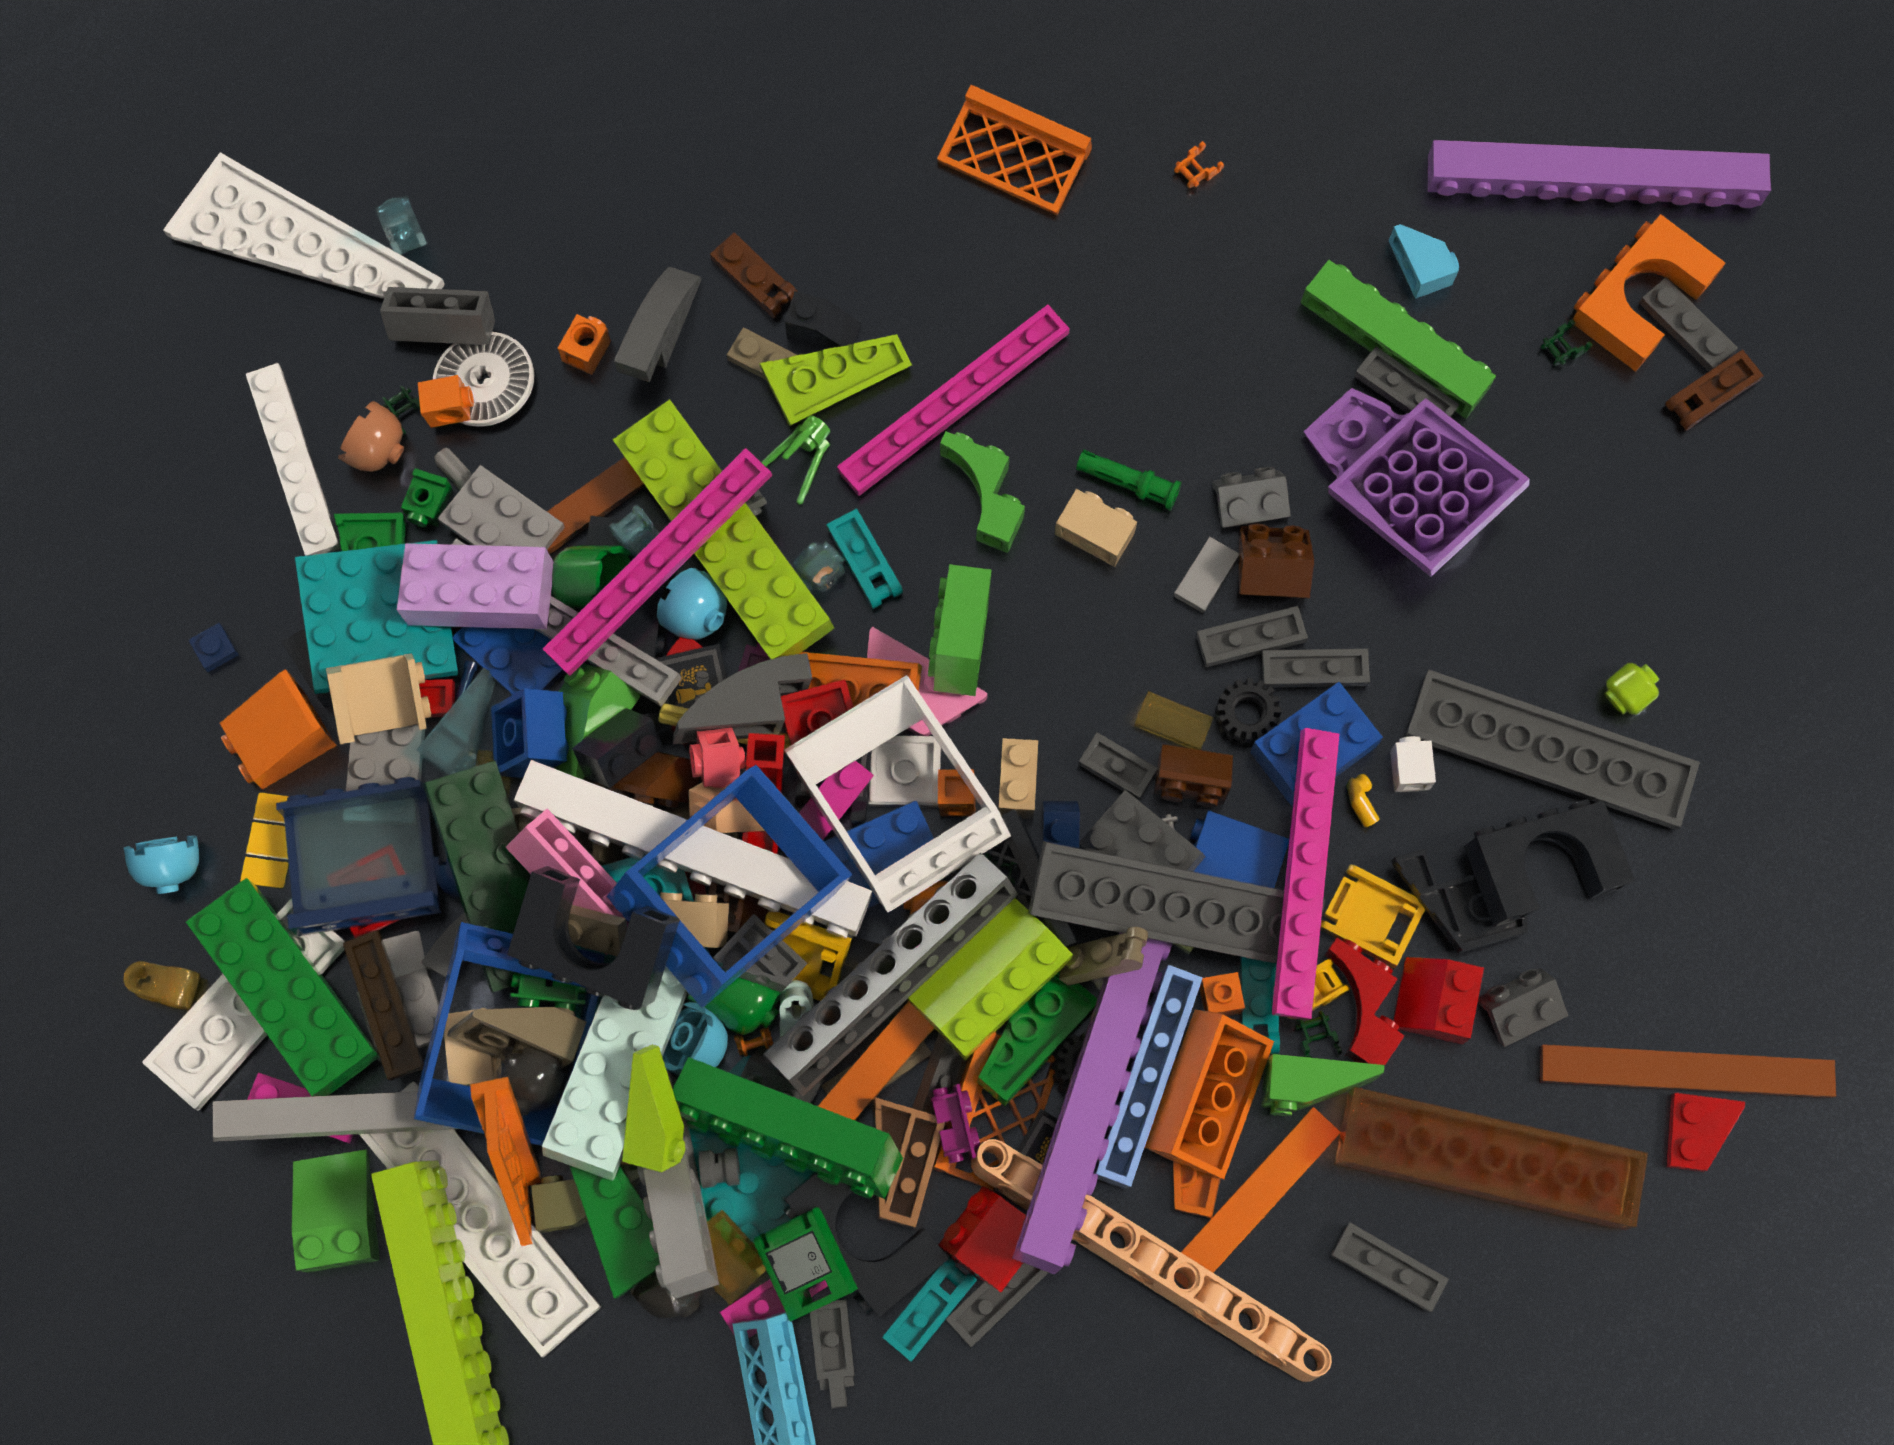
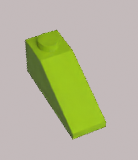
(653, 1117)

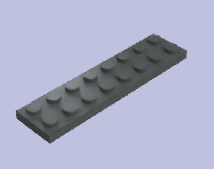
(1553, 749)
(1161, 899)

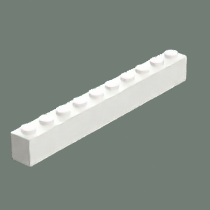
(705, 854)

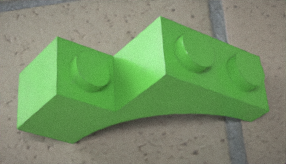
(987, 469)

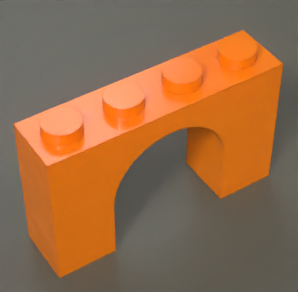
(1659, 250)

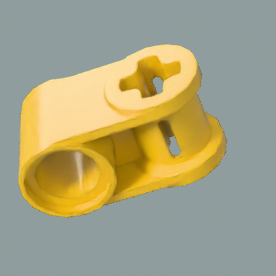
(1327, 985)

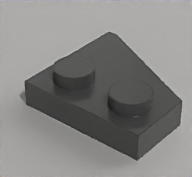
(774, 969)

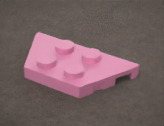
(943, 705)

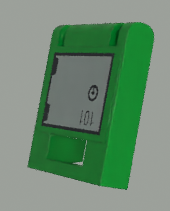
(800, 1257)

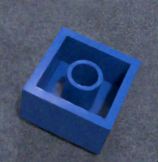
(528, 729)

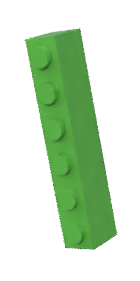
(1374, 321)

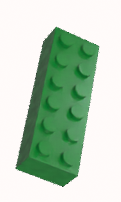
(283, 989)
(787, 1129)

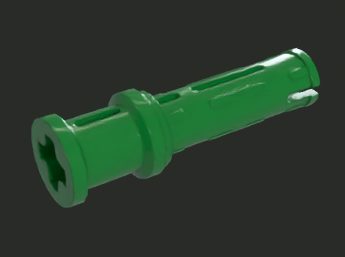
(1143, 483)

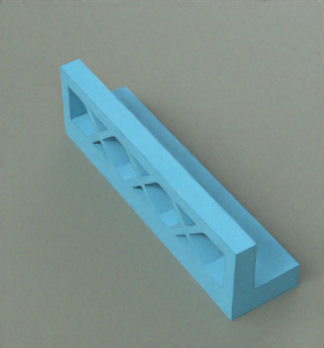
(785, 1384)

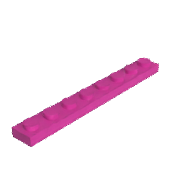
(953, 400)
(657, 562)
(1305, 874)

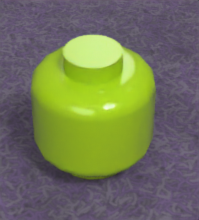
(1632, 688)

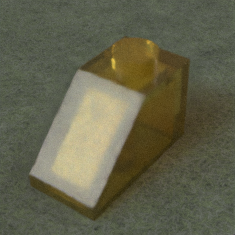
(735, 1258)

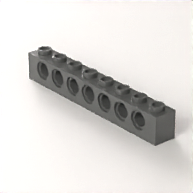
(886, 992)

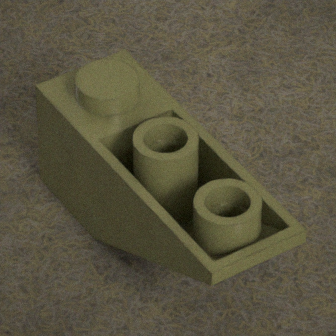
(559, 1203)

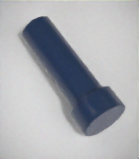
(469, 669)

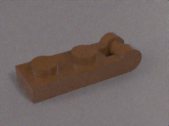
(753, 274)
(1715, 389)

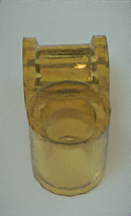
(167, 986)

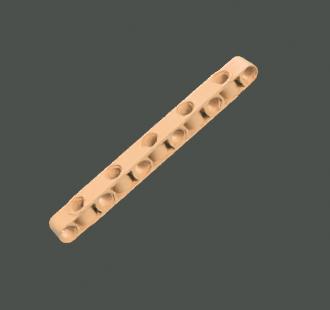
(1155, 1264)

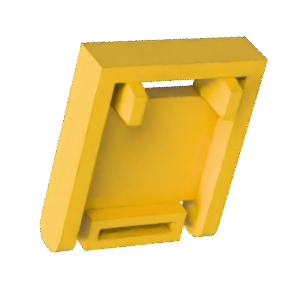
(1366, 914)
(814, 947)

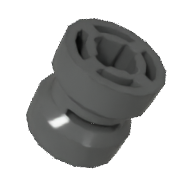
(719, 1168)

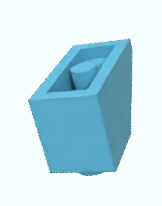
(1423, 260)

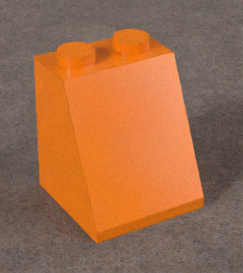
(275, 731)

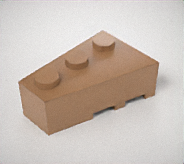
(918, 1142)

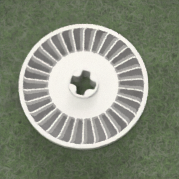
(509, 374)

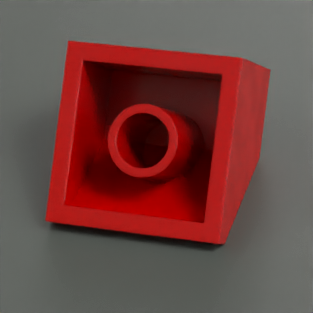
(1438, 998)
(986, 1238)

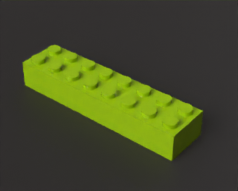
(740, 552)
(438, 1305)

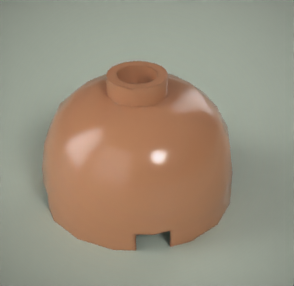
(373, 440)

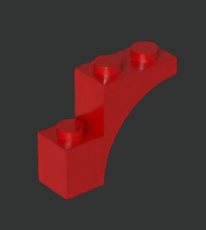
(768, 754)
(1370, 983)

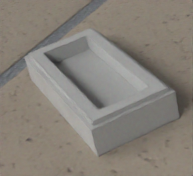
(1206, 575)

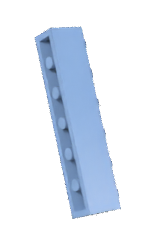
(1148, 1076)

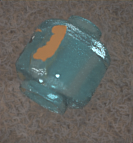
(819, 566)

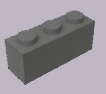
(438, 315)

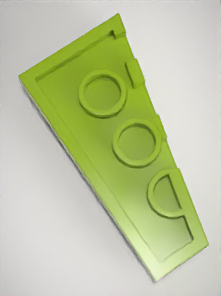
(822, 378)

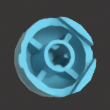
(693, 605)
(163, 862)
(696, 1036)

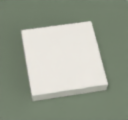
(905, 772)

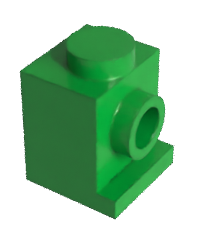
(428, 511)

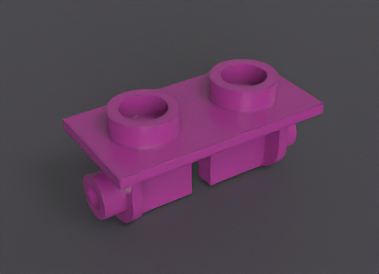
(960, 1137)

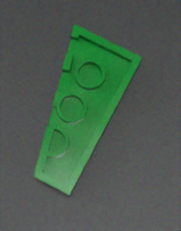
(370, 530)
(1035, 1036)
(618, 1228)

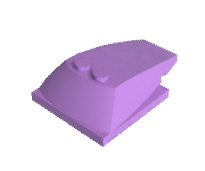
(1413, 475)

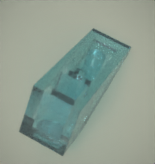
(459, 734)

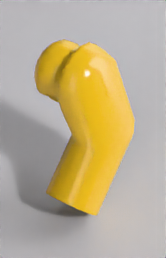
(1359, 801)

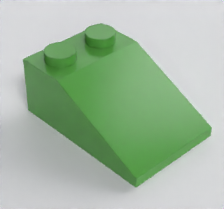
(591, 700)
(1300, 1082)
(333, 1212)

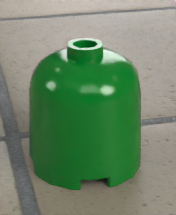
(584, 571)
(744, 1006)

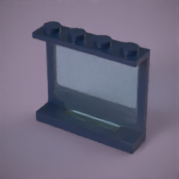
(360, 856)

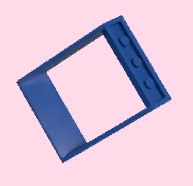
(788, 829)
(451, 1102)

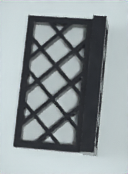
(1028, 859)

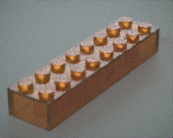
(1491, 1158)

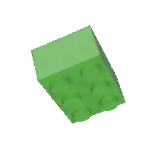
(959, 630)

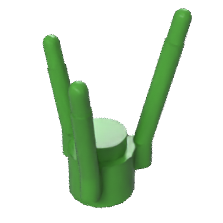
(809, 436)

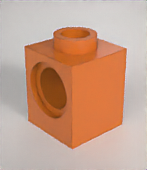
(584, 357)
(445, 401)
(954, 795)
(1222, 994)

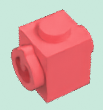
(716, 757)

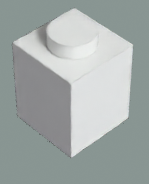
(1412, 765)

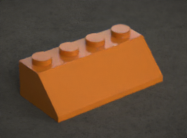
(1209, 1093)

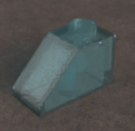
(400, 225)

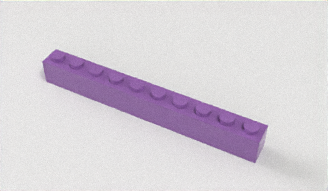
(1598, 173)
(1087, 1113)

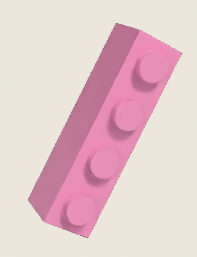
(552, 845)

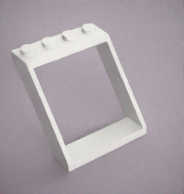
(862, 731)

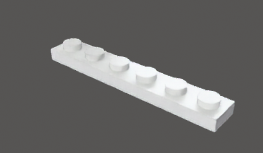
(293, 460)

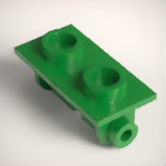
(533, 990)

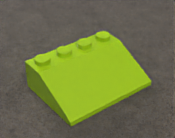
(990, 978)

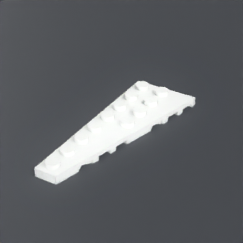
(265, 224)

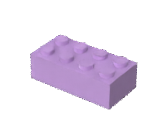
(475, 586)

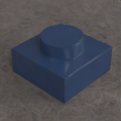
(213, 647)

